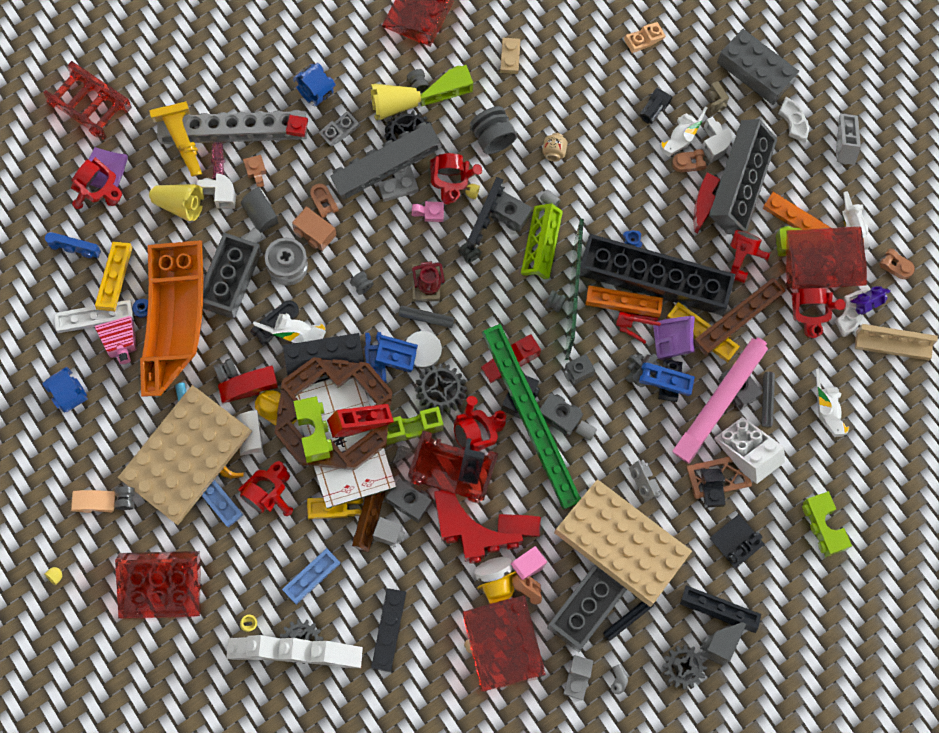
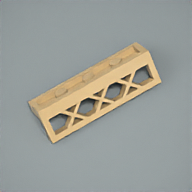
(895, 342)

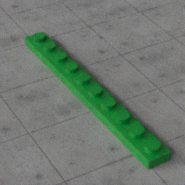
(531, 416)

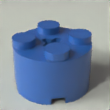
(66, 390)

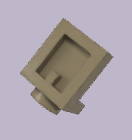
(718, 97)

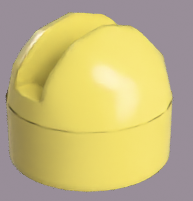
(474, 190)
(53, 575)
(247, 619)

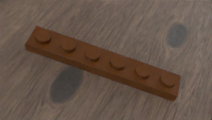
(739, 316)

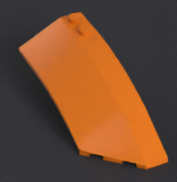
(173, 313)

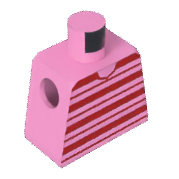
(118, 338)

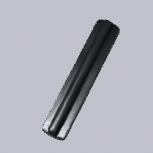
(626, 620)

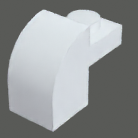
(719, 140)
(222, 189)

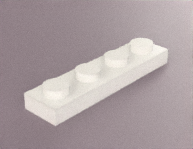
(90, 317)

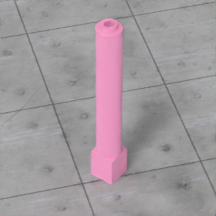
(720, 400)

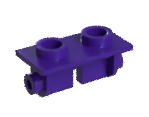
(870, 299)

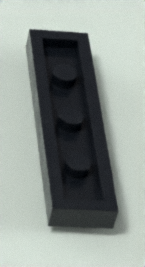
(483, 219)
(720, 608)
(388, 630)

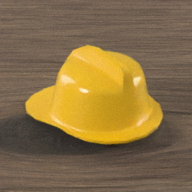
(267, 405)
(499, 589)

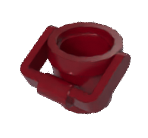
(429, 278)

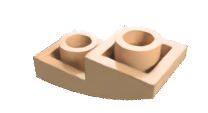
(645, 38)
(93, 500)

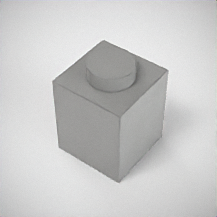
(388, 532)

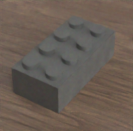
(757, 66)
(229, 275)
(586, 608)

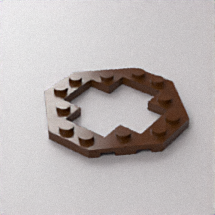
(339, 373)

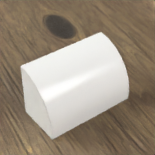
(253, 443)

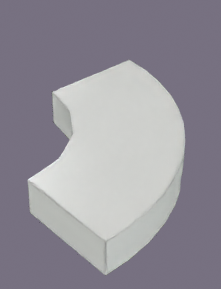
(795, 118)
(850, 319)

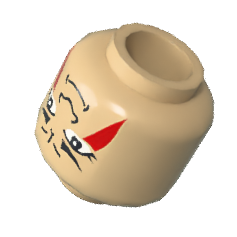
(554, 147)

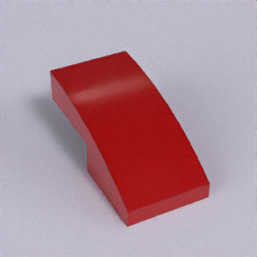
(516, 524)

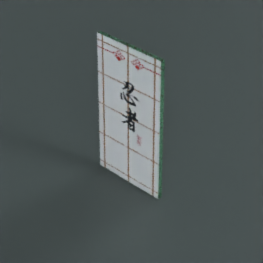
(347, 485)

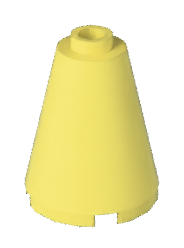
(392, 99)
(179, 199)

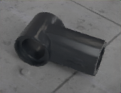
(657, 102)

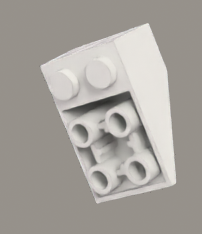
(751, 449)

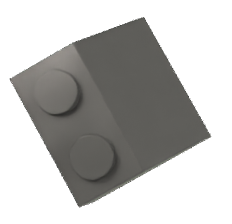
(722, 644)

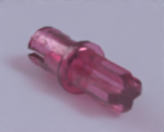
(217, 160)

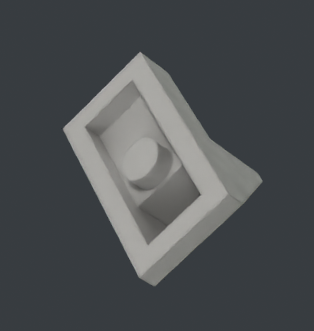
(578, 677)

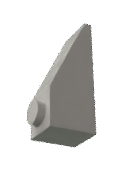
(848, 139)

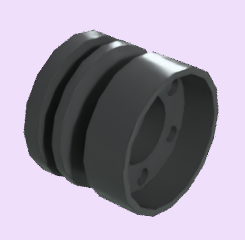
(493, 130)

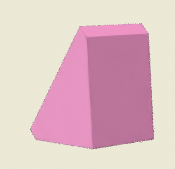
(529, 563)

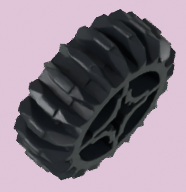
(398, 124)

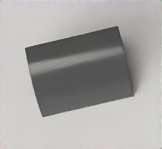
(259, 210)

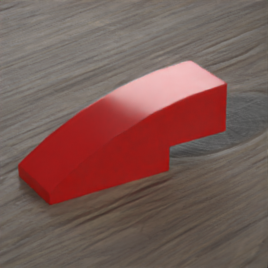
(704, 201)
(248, 384)

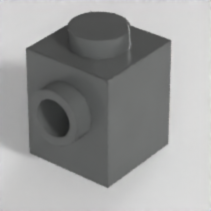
(579, 369)

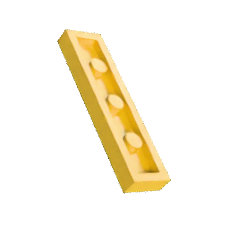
(113, 276)
(724, 351)

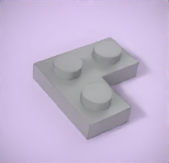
(401, 185)

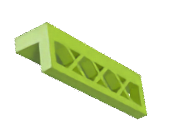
(545, 239)

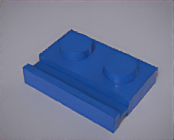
(396, 353)

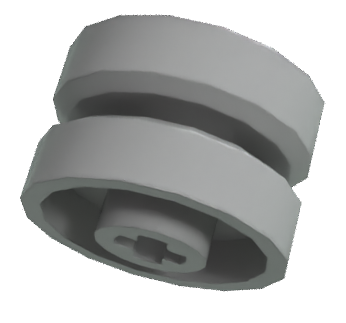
(286, 261)

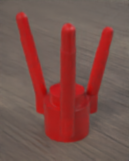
(626, 320)

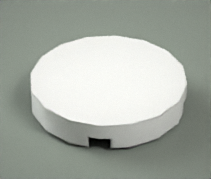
(428, 349)
(493, 569)

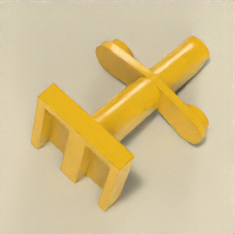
(173, 119)

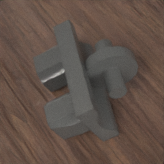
(637, 363)

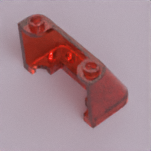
(440, 466)

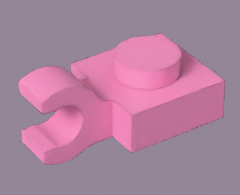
(432, 211)

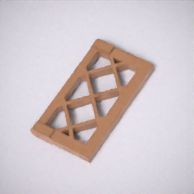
(705, 465)

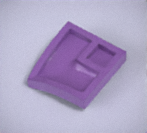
(114, 161)
(674, 337)

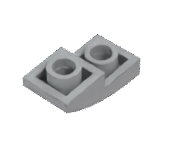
(340, 129)

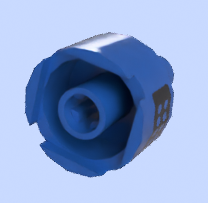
(314, 84)

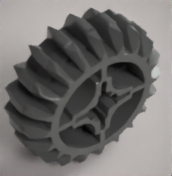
(447, 385)

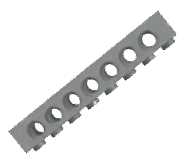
(239, 133)

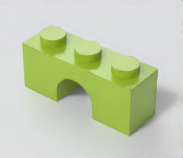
(309, 413)
(405, 429)
(829, 540)

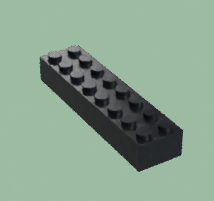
(656, 274)

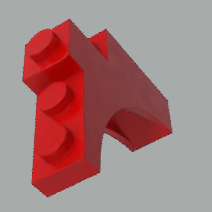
(475, 539)

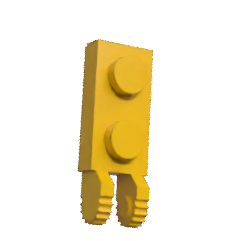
(317, 509)

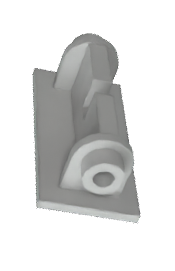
(640, 473)

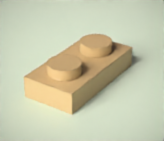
(510, 55)

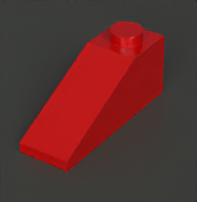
(525, 352)
(360, 419)

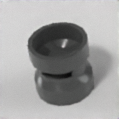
(417, 80)
(229, 367)
(124, 498)

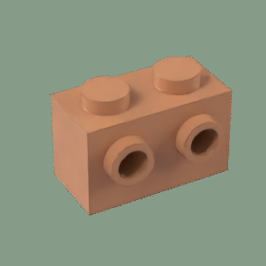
(313, 229)

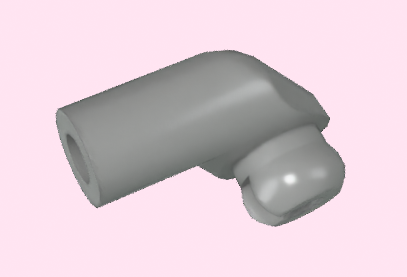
(620, 681)

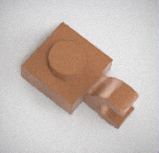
(255, 168)

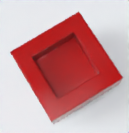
(297, 126)

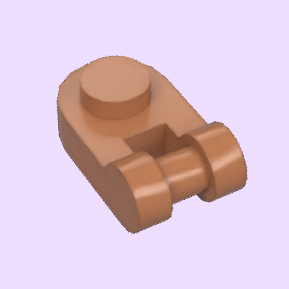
(682, 161)
(320, 195)
(903, 268)
(528, 587)

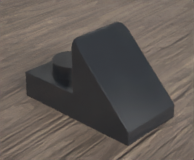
(713, 487)

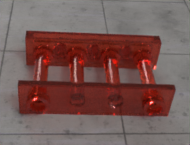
(90, 83)

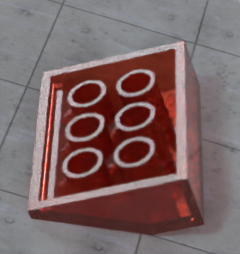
(417, 18)
(825, 258)
(158, 584)
(503, 643)

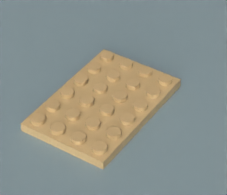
(185, 454)
(623, 542)

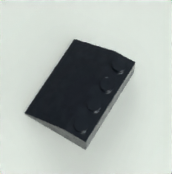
(339, 348)

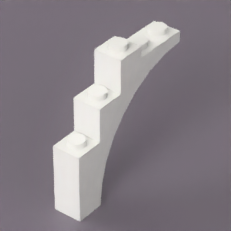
(294, 650)

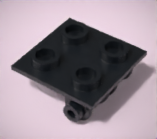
(737, 541)

